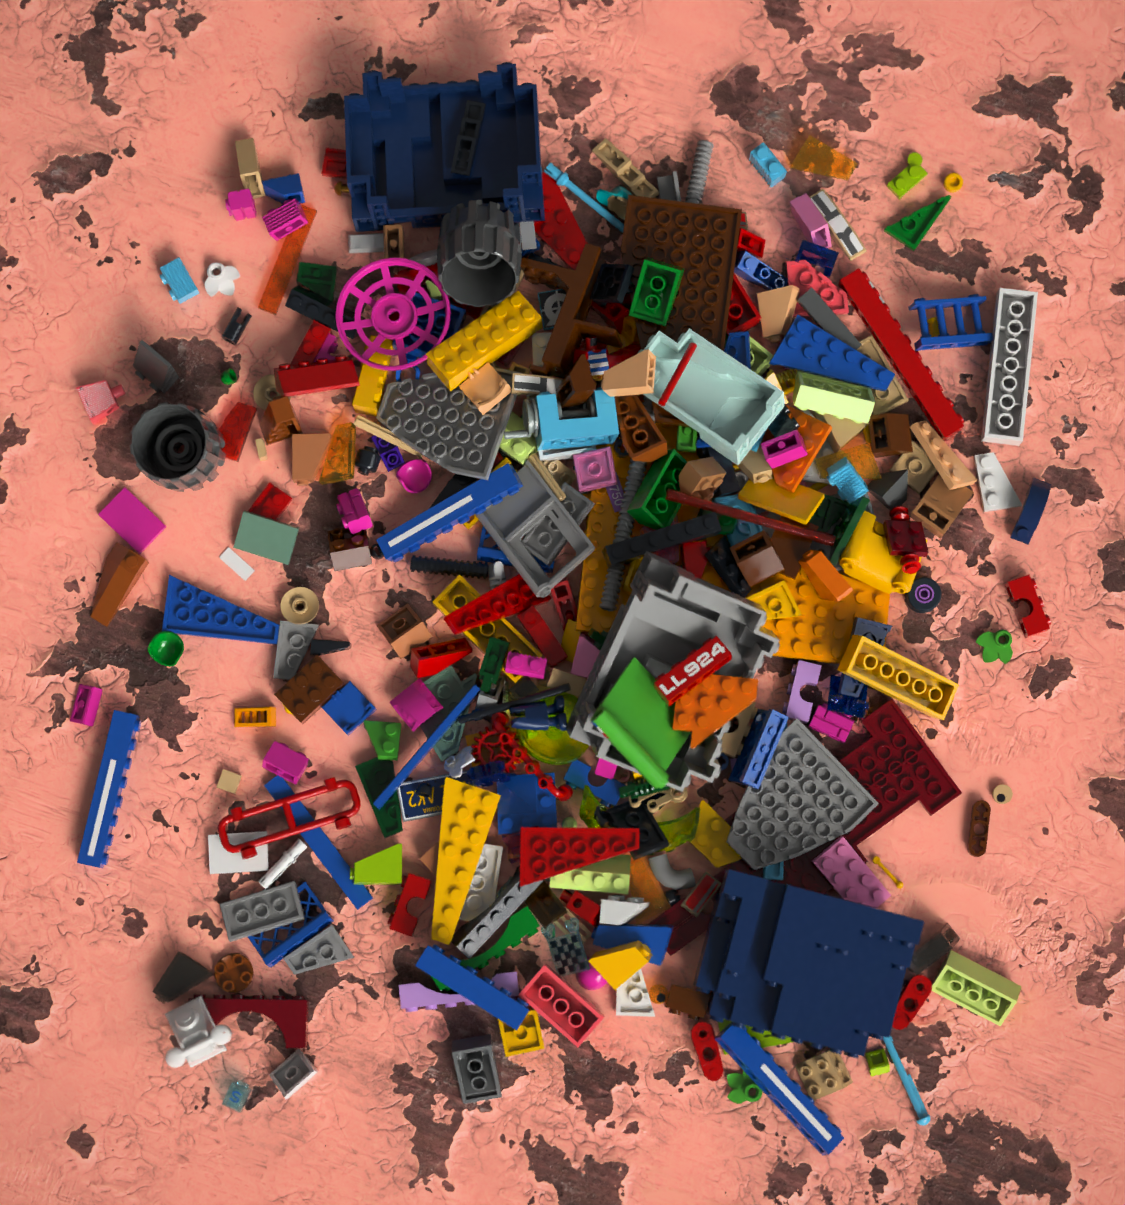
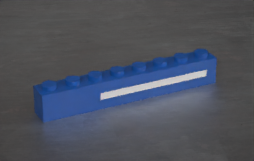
(449, 513)
(108, 789)
(780, 1088)

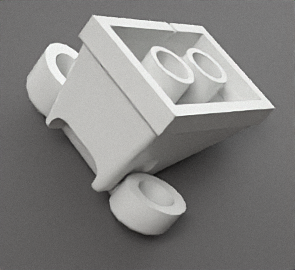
(195, 1034)

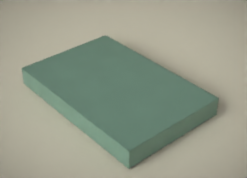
(266, 537)

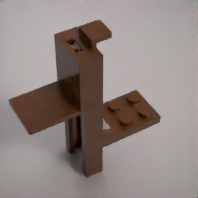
(570, 324)

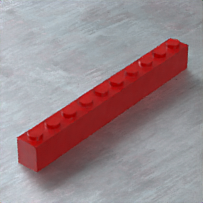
(901, 354)

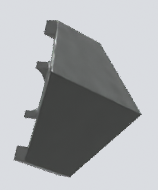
(891, 488)

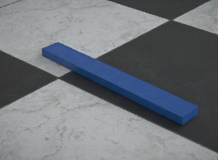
(427, 746)
(321, 845)

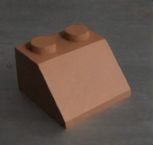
(404, 631)

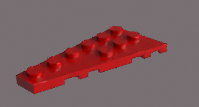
(560, 228)
(560, 850)

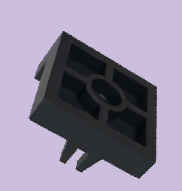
(612, 284)

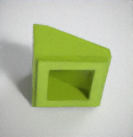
(877, 1062)

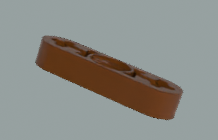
(975, 813)

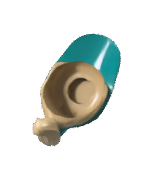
(615, 200)

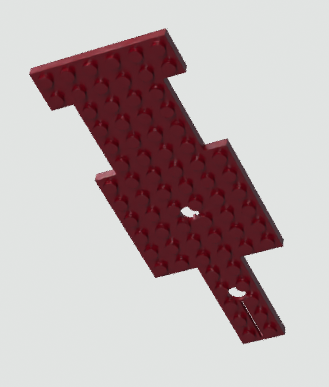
(891, 767)

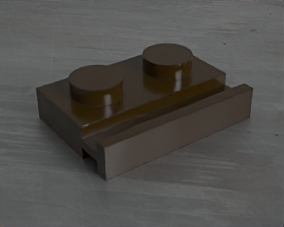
(545, 905)

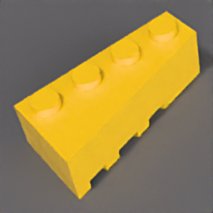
(372, 382)

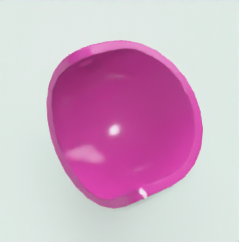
(414, 475)
(590, 979)

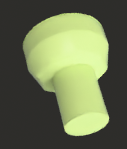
(569, 822)

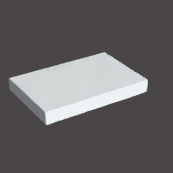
(226, 862)

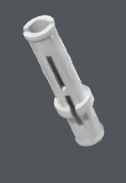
(283, 863)

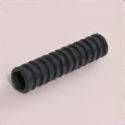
(449, 567)

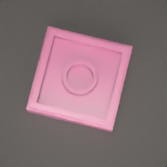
(595, 469)

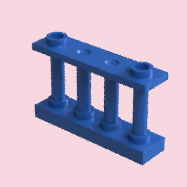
(944, 340)

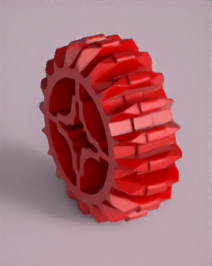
(481, 742)

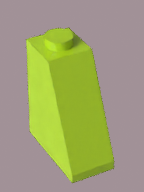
(379, 868)

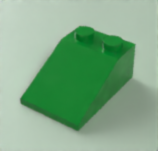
(656, 291)

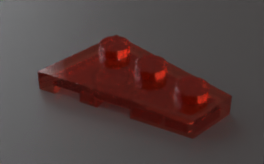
(236, 430)

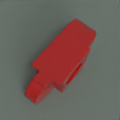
(904, 1016)
(711, 1067)

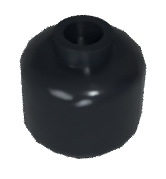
(367, 460)

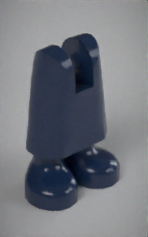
(537, 715)

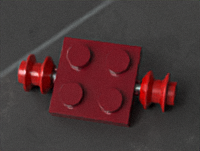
(905, 539)

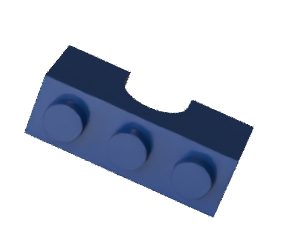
(578, 777)

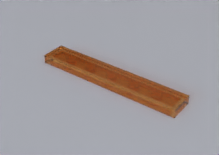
(285, 265)

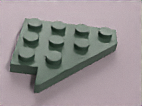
(448, 691)

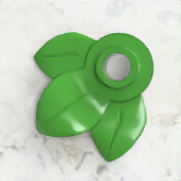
(993, 648)
(740, 1086)

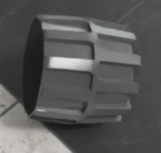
(479, 254)
(159, 438)

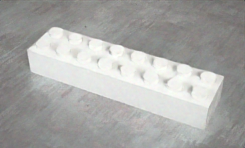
(1009, 366)

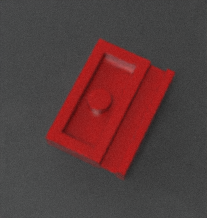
(334, 163)
(271, 502)

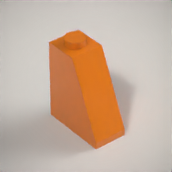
(824, 576)

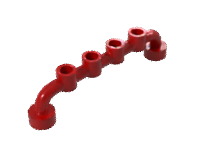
(563, 792)

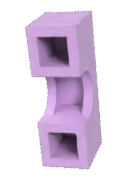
(804, 674)

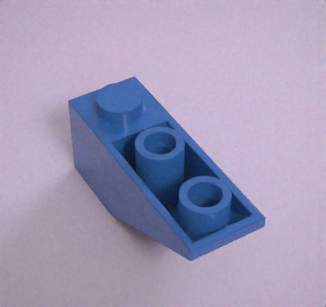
(757, 272)

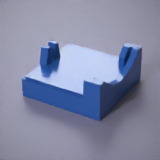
(348, 708)

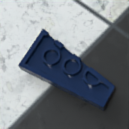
(872, 630)

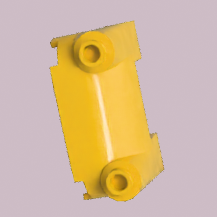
(869, 560)

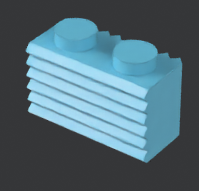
(767, 164)
(179, 281)
(847, 480)

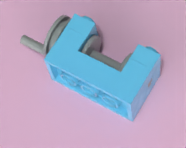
(545, 421)

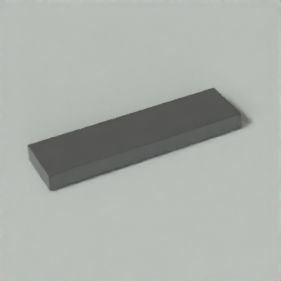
(826, 318)

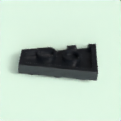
(724, 563)

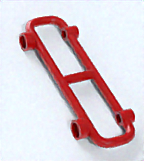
(248, 849)

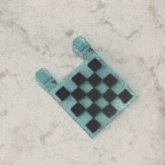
(567, 949)

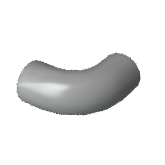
(670, 877)

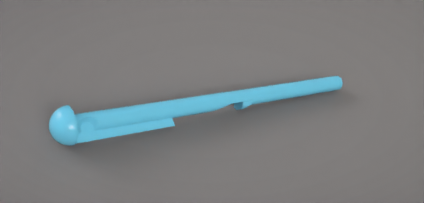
(908, 1083)

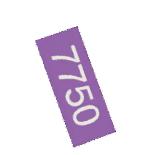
(616, 495)

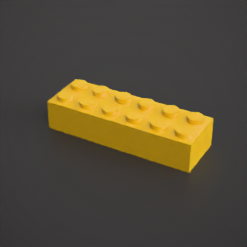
(484, 340)
(461, 593)
(898, 677)

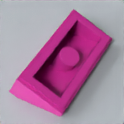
(86, 705)

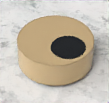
(1002, 794)

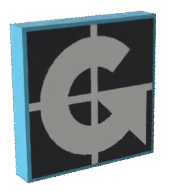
(550, 306)

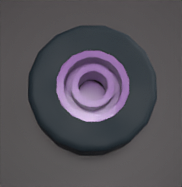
(919, 600)

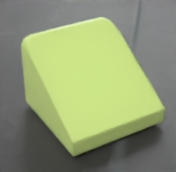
(433, 291)

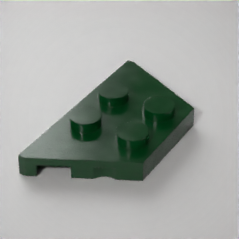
(844, 531)

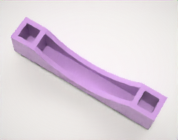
(418, 995)

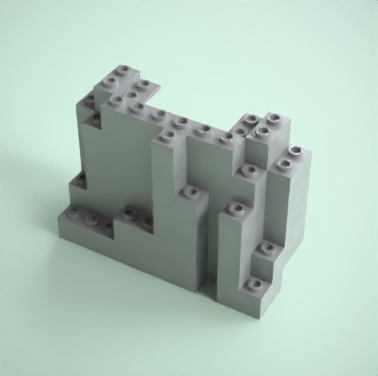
(659, 626)

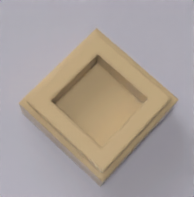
(261, 448)
(229, 781)

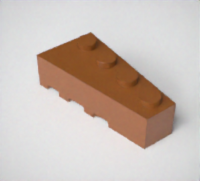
(279, 421)

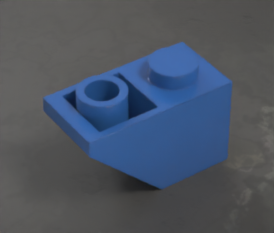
(284, 188)

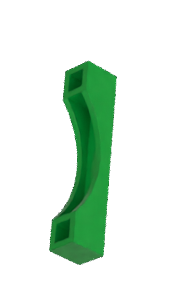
(519, 925)

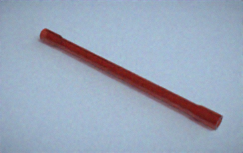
(683, 498)

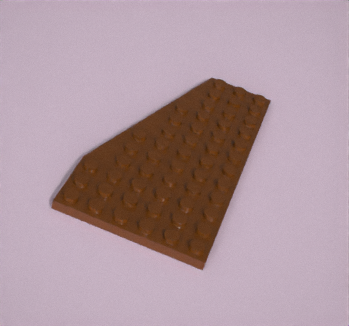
(692, 238)

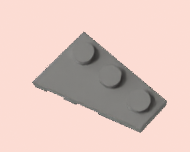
(292, 647)
(318, 952)

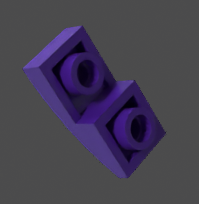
(389, 453)

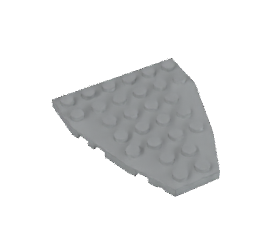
(446, 423)
(799, 803)

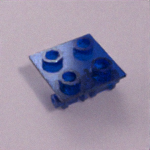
(846, 704)
(487, 774)

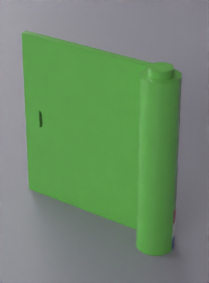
(640, 724)

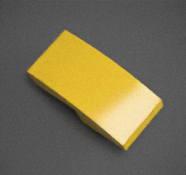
(570, 640)

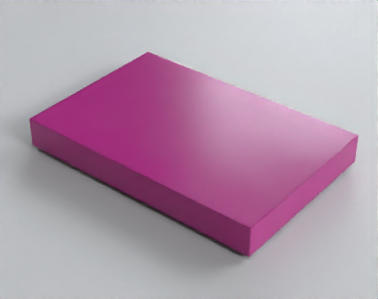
(132, 520)

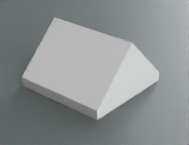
(293, 1073)

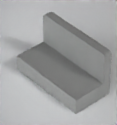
(669, 187)

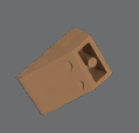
(940, 506)

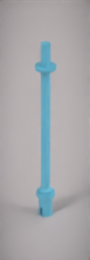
(563, 180)

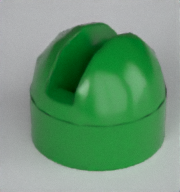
(229, 377)

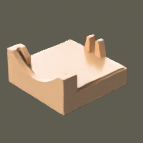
(485, 388)

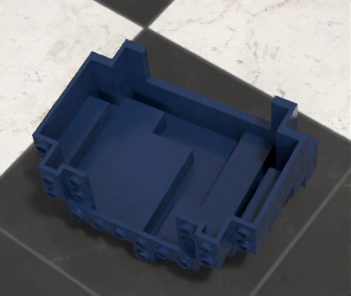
(406, 140)
(804, 963)

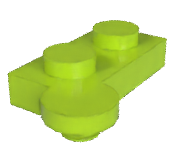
(908, 177)

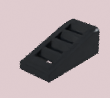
(323, 647)

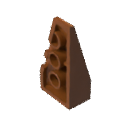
(638, 431)
(118, 578)

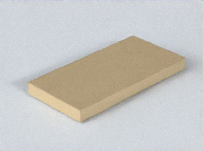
(894, 395)

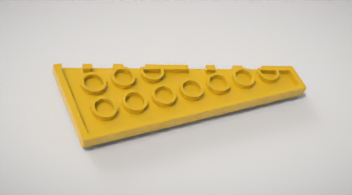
(463, 832)

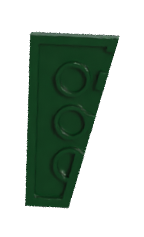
(375, 777)

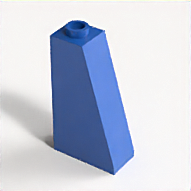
(653, 935)

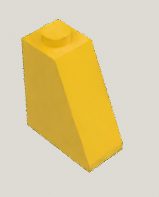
(620, 962)

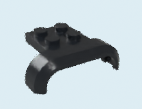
(625, 816)

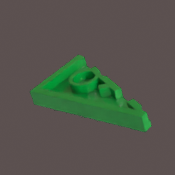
(913, 228)

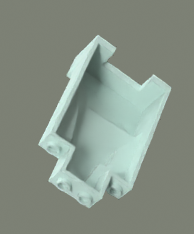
(714, 394)

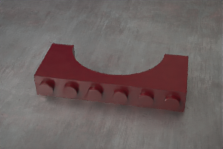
(287, 1014)

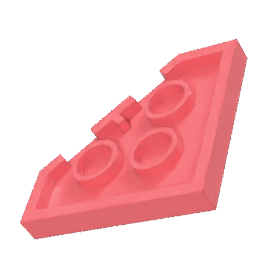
(806, 277)

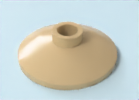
(263, 389)
(296, 597)

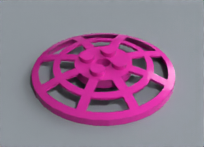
(388, 304)

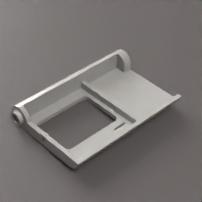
(518, 515)

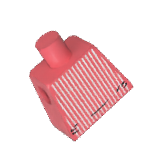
(100, 399)

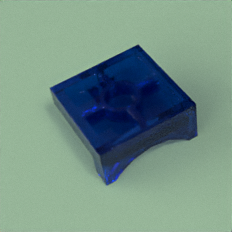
(818, 256)

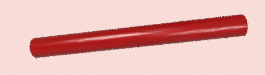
(677, 374)

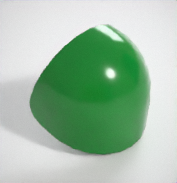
(166, 648)

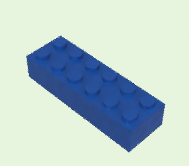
(472, 987)

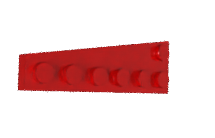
(496, 604)

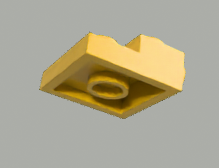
(525, 1039)

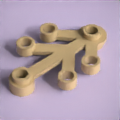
(670, 793)

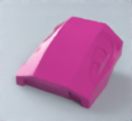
(416, 704)

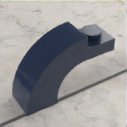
(1031, 511)

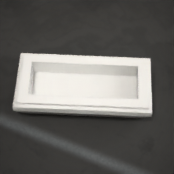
(366, 243)

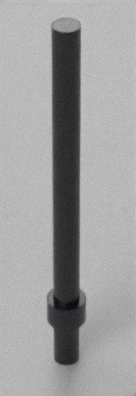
(478, 714)

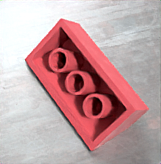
(561, 1005)

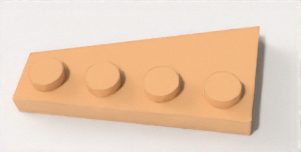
(943, 458)

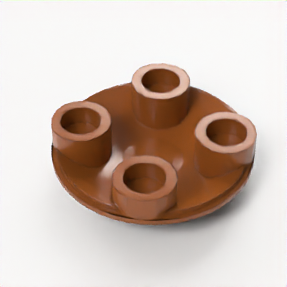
(233, 973)

